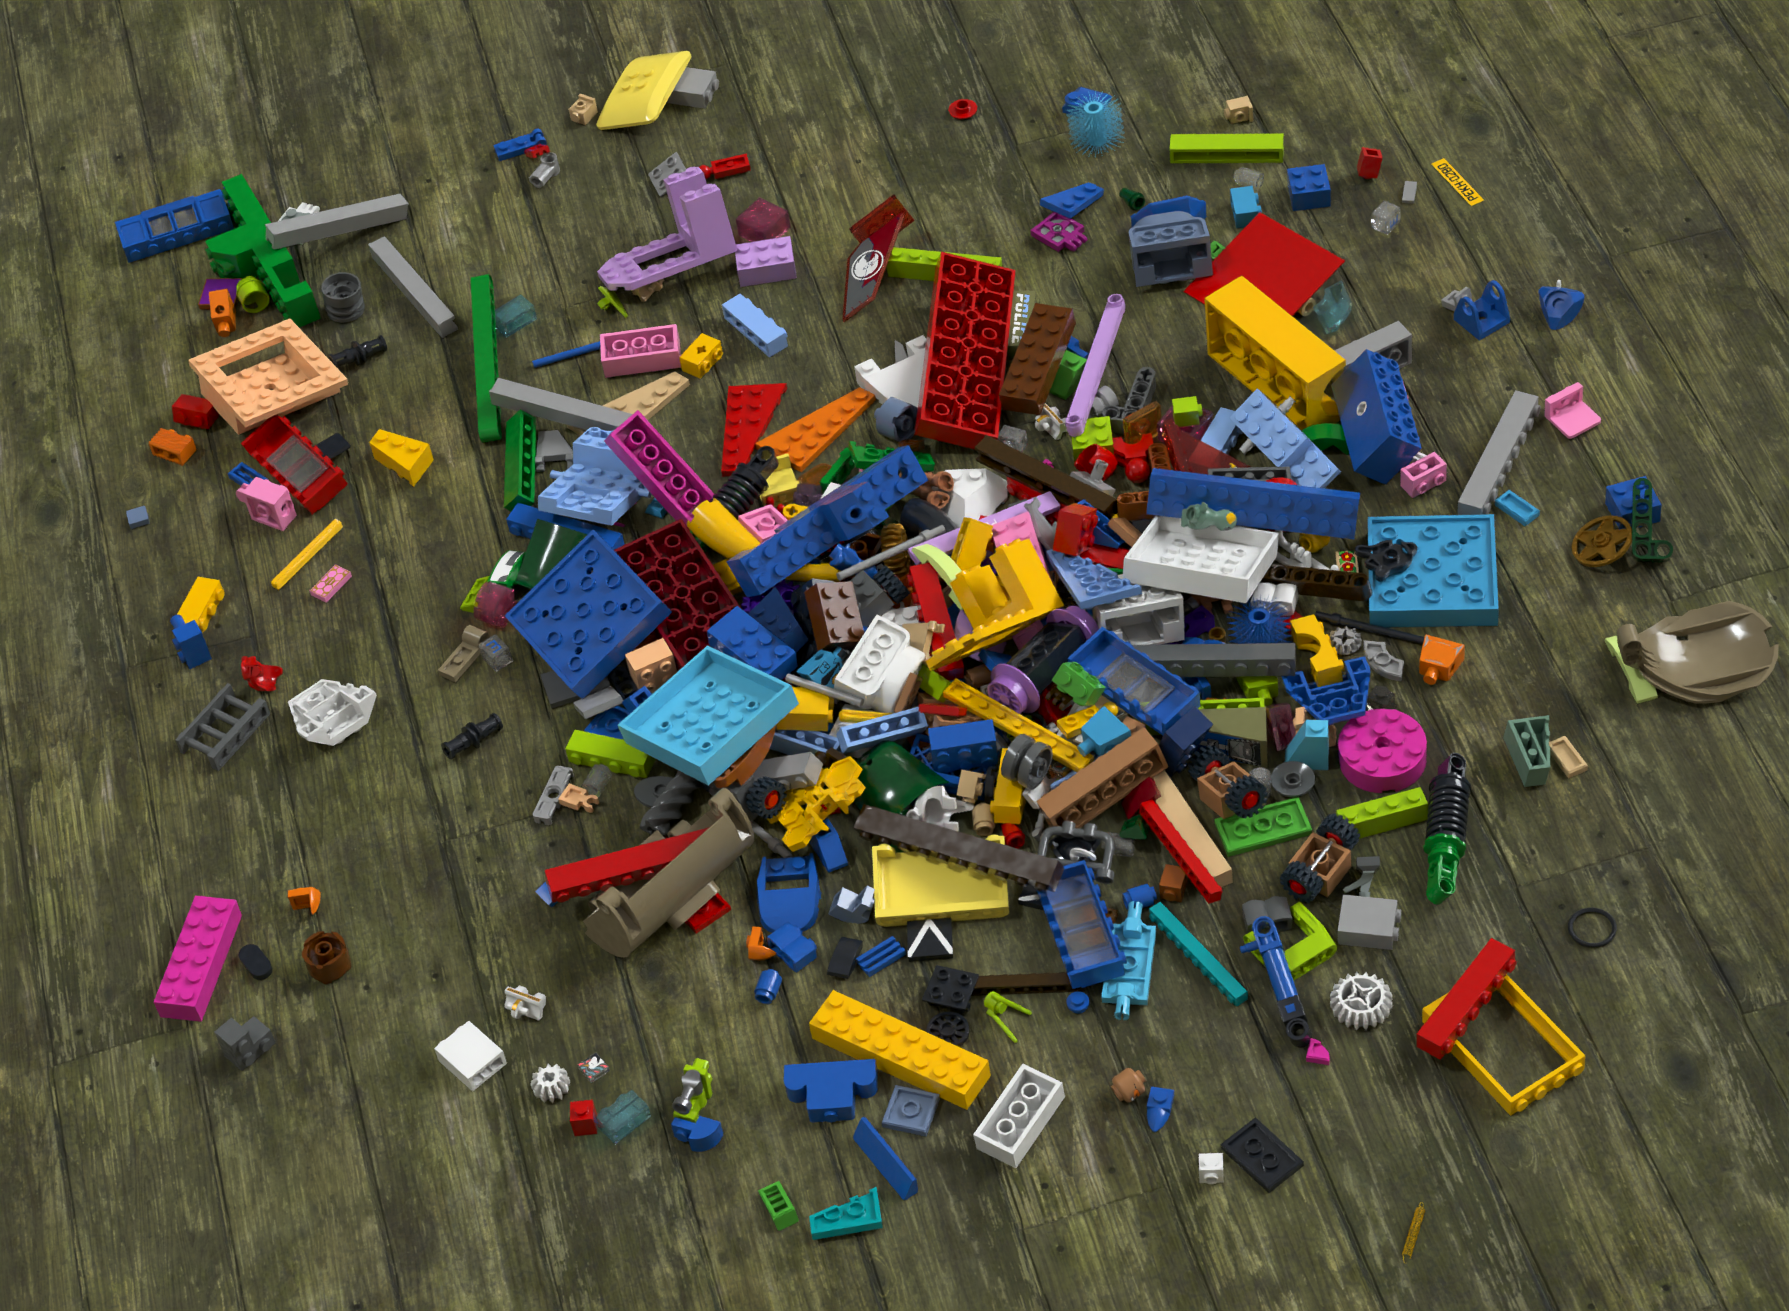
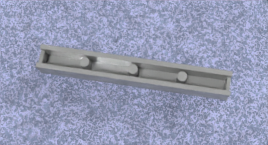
(336, 221)
(413, 286)
(555, 406)

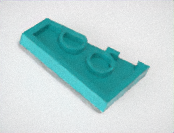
(852, 1217)

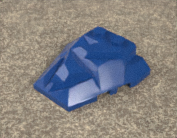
(1335, 701)

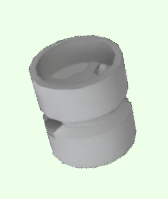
(1103, 398)

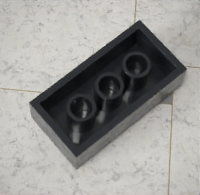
(801, 614)

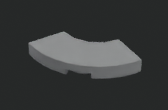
(1382, 661)

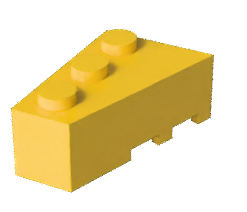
(402, 454)
(1008, 799)

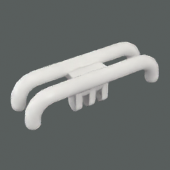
(1298, 555)

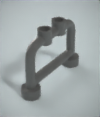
(1090, 833)

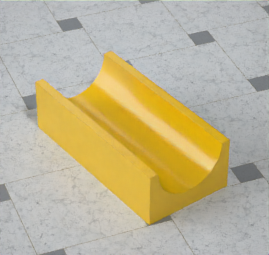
(1271, 352)

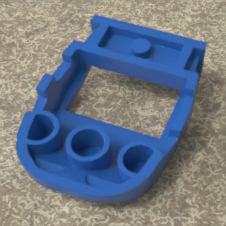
(791, 905)

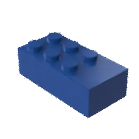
(752, 644)

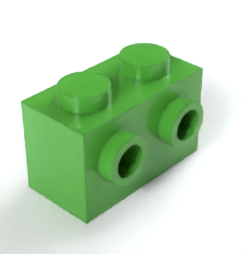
(1078, 683)

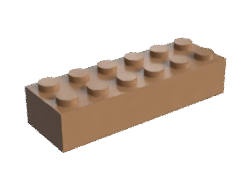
(1103, 781)

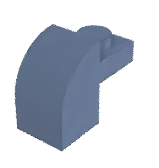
(851, 906)

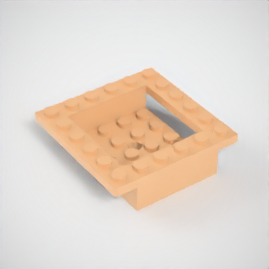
(297, 376)

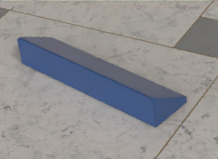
(885, 1159)

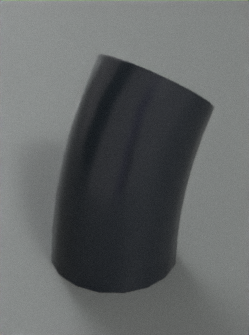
(923, 515)

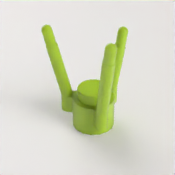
(998, 1004)

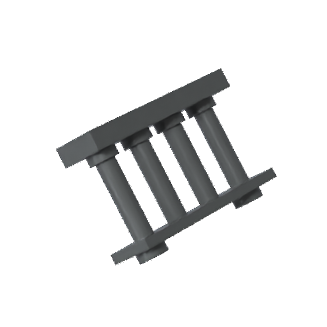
(236, 736)

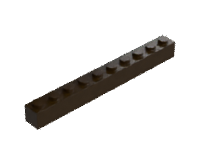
(1024, 984)

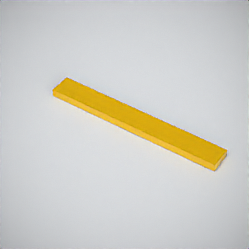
(1015, 723)

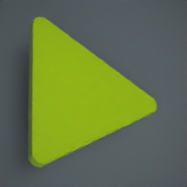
(611, 298)

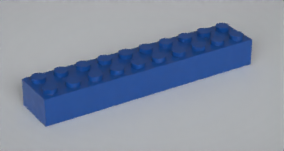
(1256, 502)

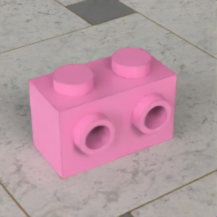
(1423, 474)

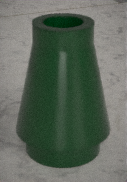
(1133, 199)

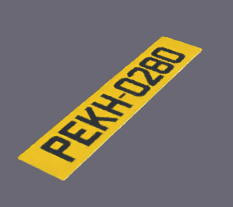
(1457, 182)

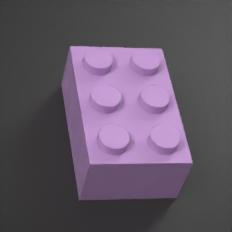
(765, 261)

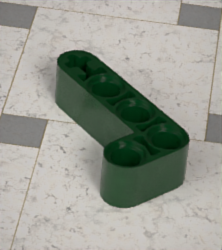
(1646, 520)

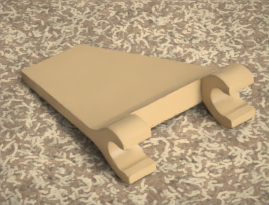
(922, 634)

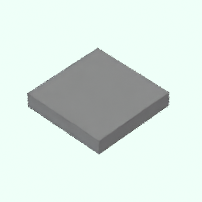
(598, 702)

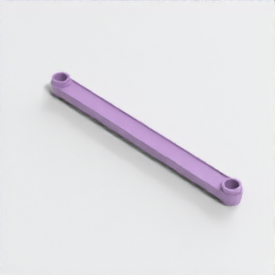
(1095, 365)

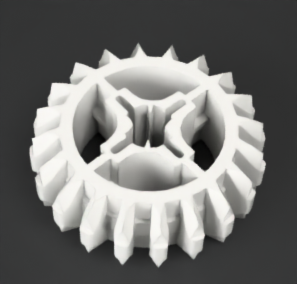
(1357, 1008)

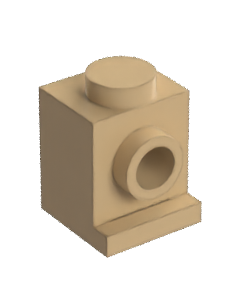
(583, 109)
(1239, 110)
(970, 785)

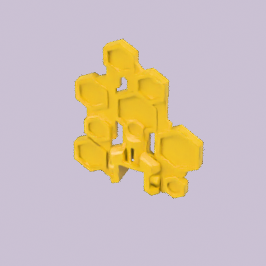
(841, 792)

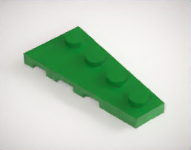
(867, 456)

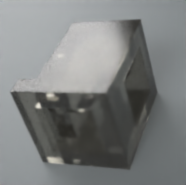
(1381, 696)

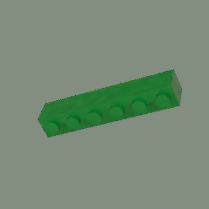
(520, 460)

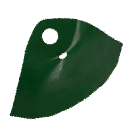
(545, 550)

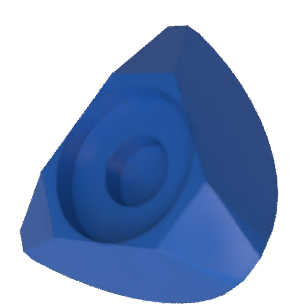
(1560, 305)

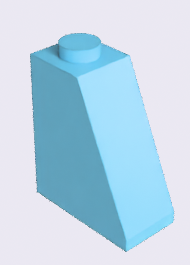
(1310, 745)

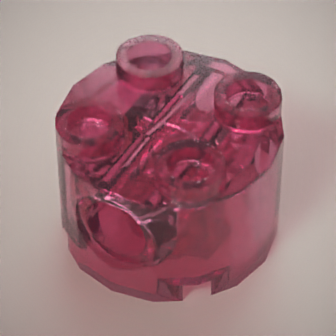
(494, 604)

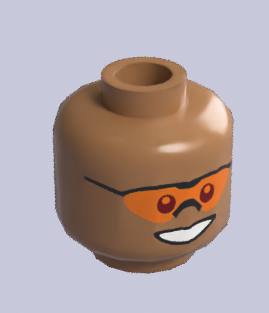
(1128, 1085)

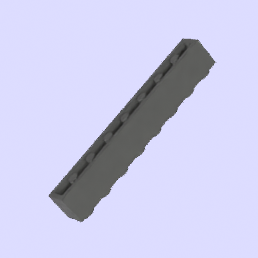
(1224, 659)

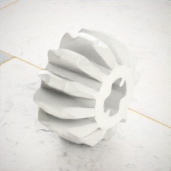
(550, 1083)

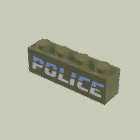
(1022, 307)

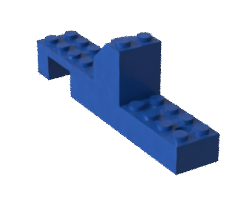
(829, 522)

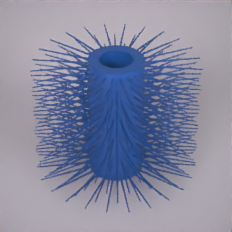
(1260, 625)

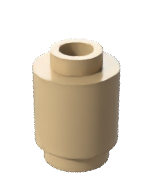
(982, 819)

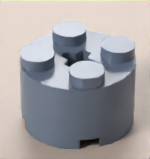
(896, 419)

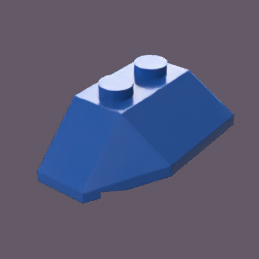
(1187, 204)

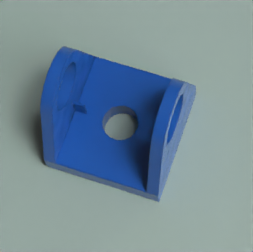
(1488, 306)

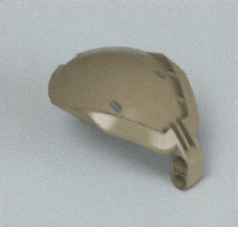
(1719, 660)

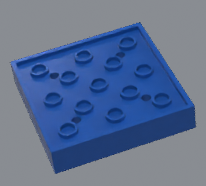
(588, 614)

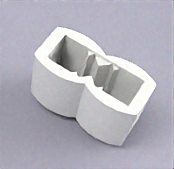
(1284, 592)

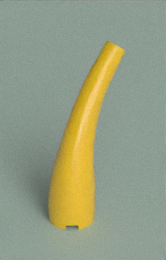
(728, 537)

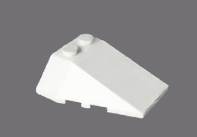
(331, 711)

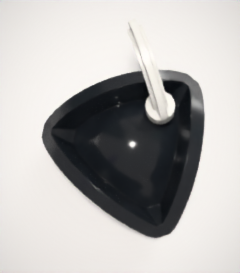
(1074, 848)

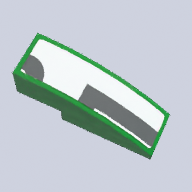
(507, 568)

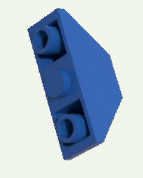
(829, 848)

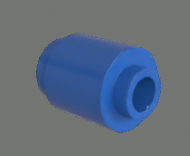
(1142, 894)
(767, 986)

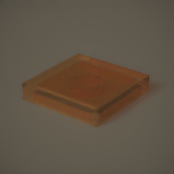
(1142, 422)

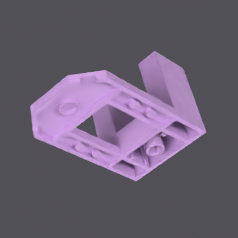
(701, 227)

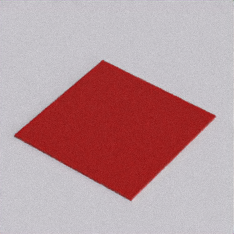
(1274, 261)

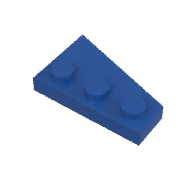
(1072, 200)

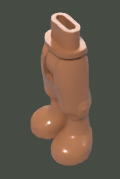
(941, 480)

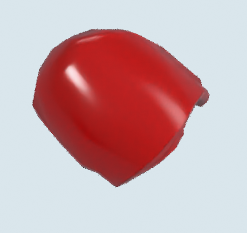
(1089, 455)

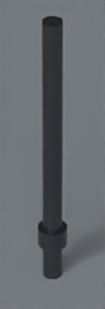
(1337, 620)

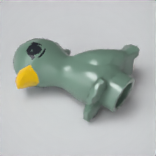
(1202, 517)

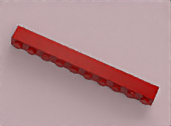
(1181, 851)

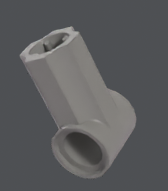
(548, 168)

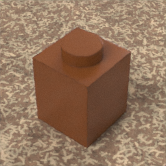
(1173, 883)

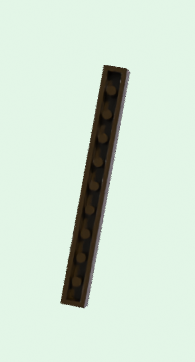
(959, 848)

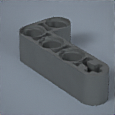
(1139, 397)

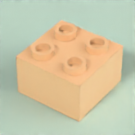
(651, 665)

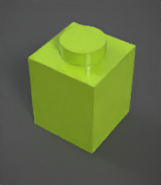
(1186, 411)

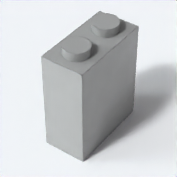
(694, 88)
(1368, 922)

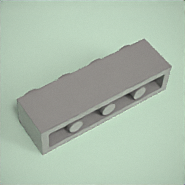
(792, 770)

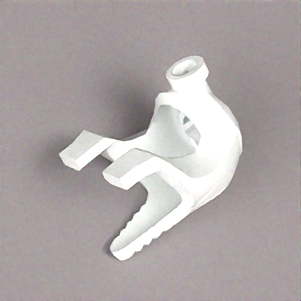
(937, 807)

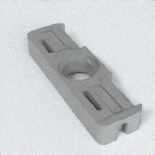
(557, 783)

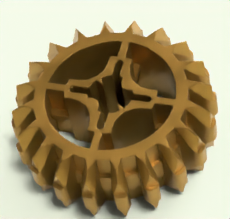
(892, 536)

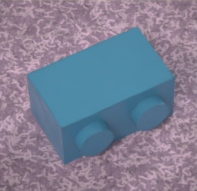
(1244, 205)

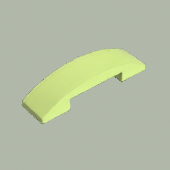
(942, 564)
(1639, 687)

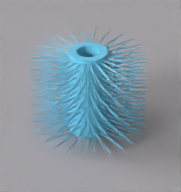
(1095, 123)

